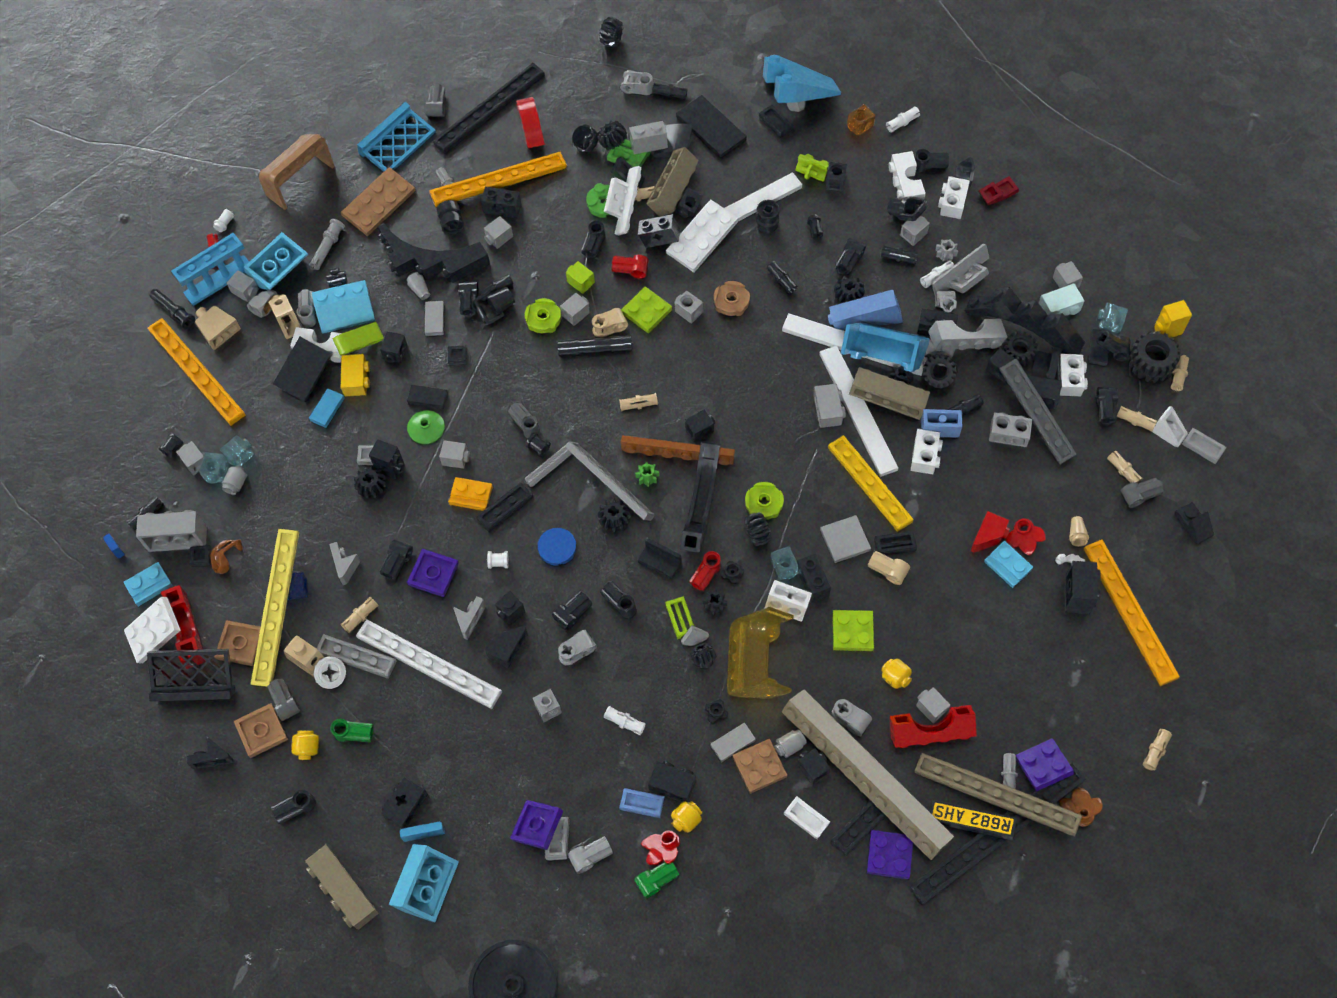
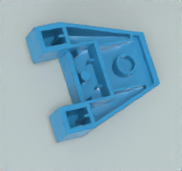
(796, 82)

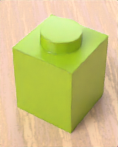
(580, 277)

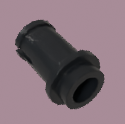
(814, 222)

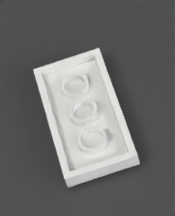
(702, 235)

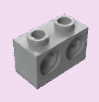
(1009, 433)

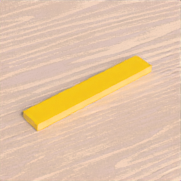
(870, 483)

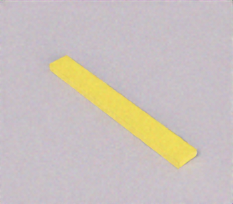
(275, 607)

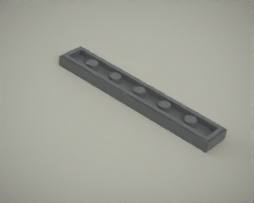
(1037, 411)

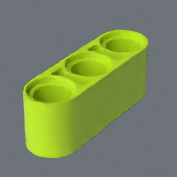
(358, 338)

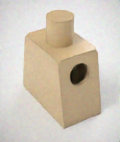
(281, 309)
(216, 325)
(302, 654)

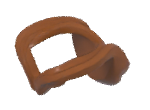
(218, 559)

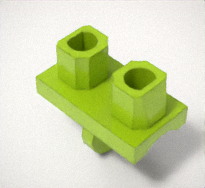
(812, 167)

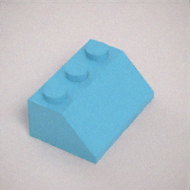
(274, 262)
(343, 306)
(423, 882)

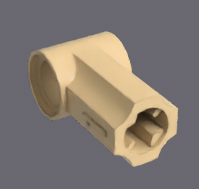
(894, 570)

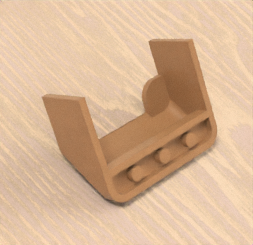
(292, 161)

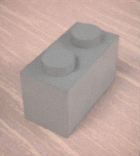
(648, 137)
(828, 405)

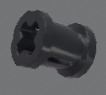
(538, 444)
(170, 445)

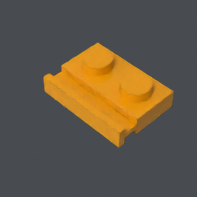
(470, 494)

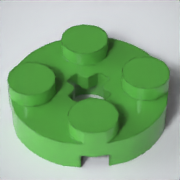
(594, 199)

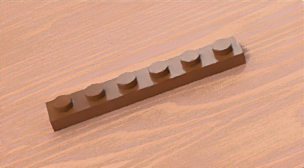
(671, 449)

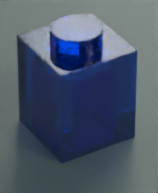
(298, 586)

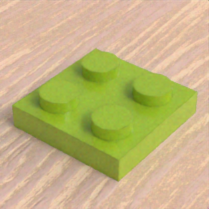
(646, 310)
(853, 630)

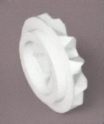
(336, 678)

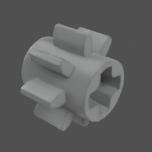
(946, 250)

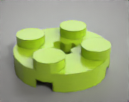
(546, 324)
(772, 494)

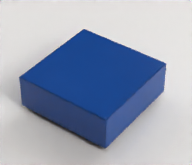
(114, 547)

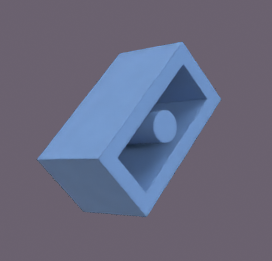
(943, 421)

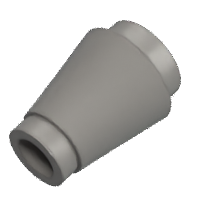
(418, 285)

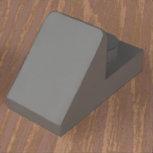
(344, 565)
(468, 620)

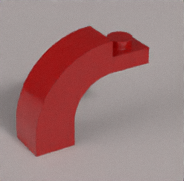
(530, 122)

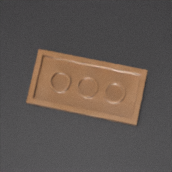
(378, 201)

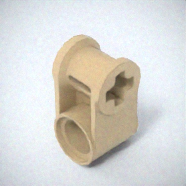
(610, 322)

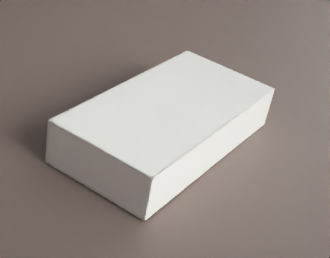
(806, 818)

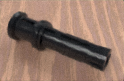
(176, 312)

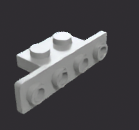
(964, 273)

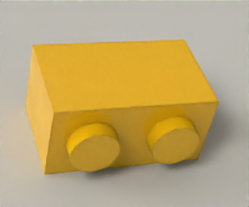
(1173, 319)
(354, 375)

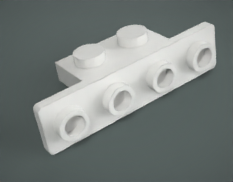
(621, 199)

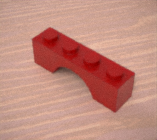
(188, 635)
(958, 724)

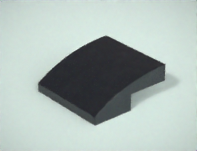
(677, 137)

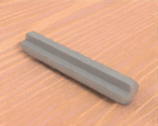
(547, 466)

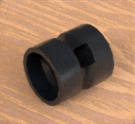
(767, 216)
(450, 217)

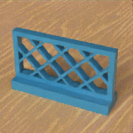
(388, 126)

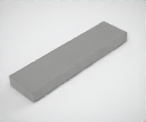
(357, 656)

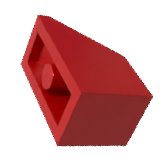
(990, 532)

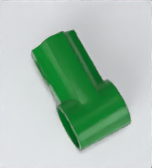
(354, 731)
(652, 880)

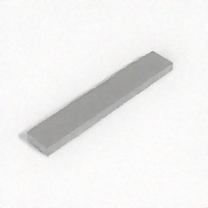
(609, 480)

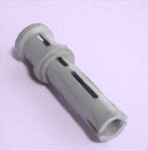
(329, 237)

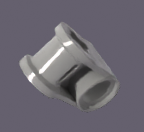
(637, 82)
(579, 647)
(853, 718)

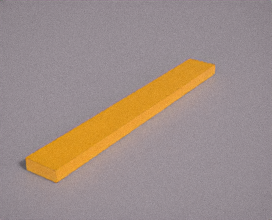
(499, 178)
(196, 372)
(1132, 613)

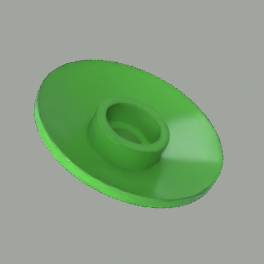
(429, 433)

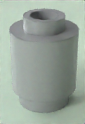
(234, 480)
(790, 743)

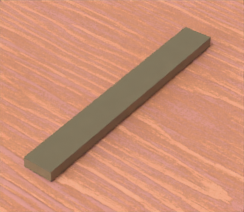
(998, 794)

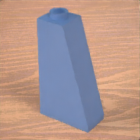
(872, 310)

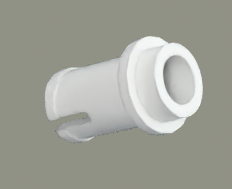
(222, 222)

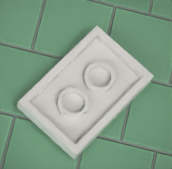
(152, 629)

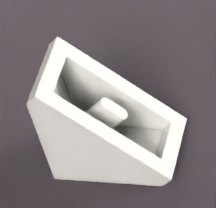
(1170, 428)

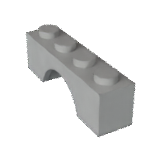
(947, 335)

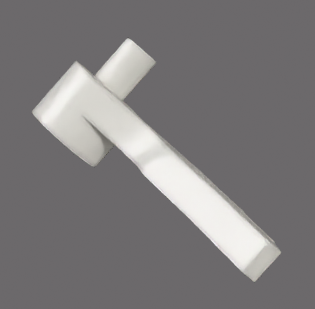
(1060, 559)

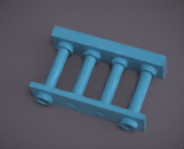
(207, 260)

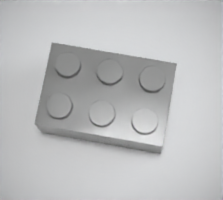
(171, 530)

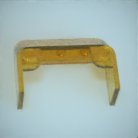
(750, 654)

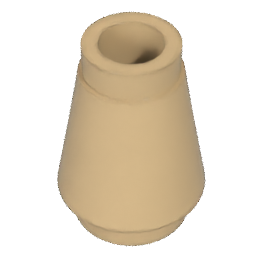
(1078, 532)

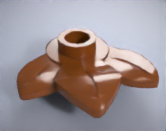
(1082, 804)

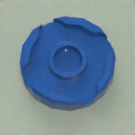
(557, 546)

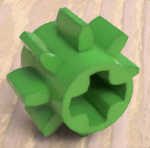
(650, 474)

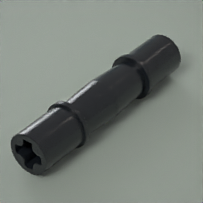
(594, 345)

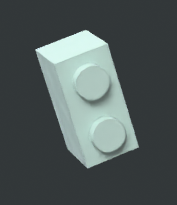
(1063, 300)

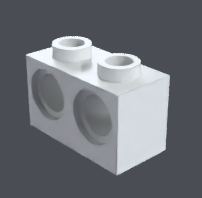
(955, 194)
(1075, 375)
(925, 451)
(788, 599)

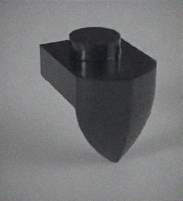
(965, 170)

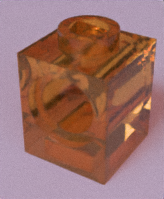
(860, 120)

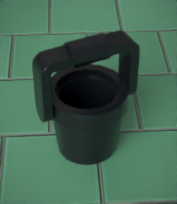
(906, 208)
(499, 302)

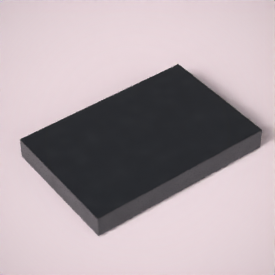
(302, 369)

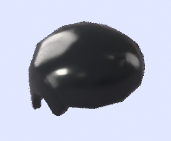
(585, 138)

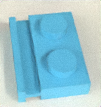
(1008, 564)
(148, 584)

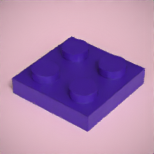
(432, 572)
(1044, 764)
(536, 824)
(889, 854)

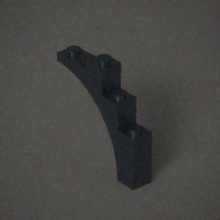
(453, 263)
(1029, 315)

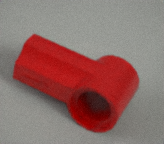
(635, 266)
(705, 571)

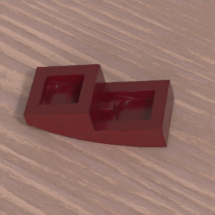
(997, 192)

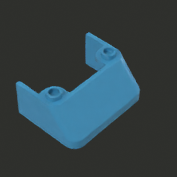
(885, 344)

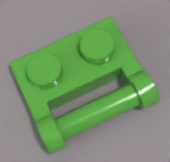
(627, 154)

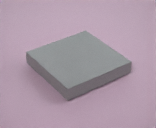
(845, 539)

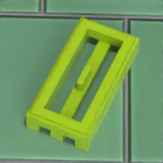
(675, 601)

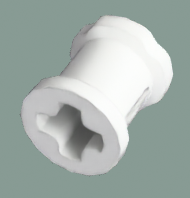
(498, 559)

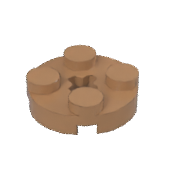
(734, 307)

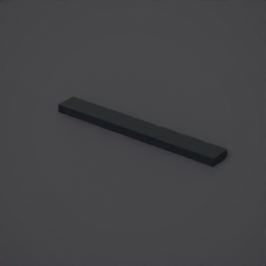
(488, 108)

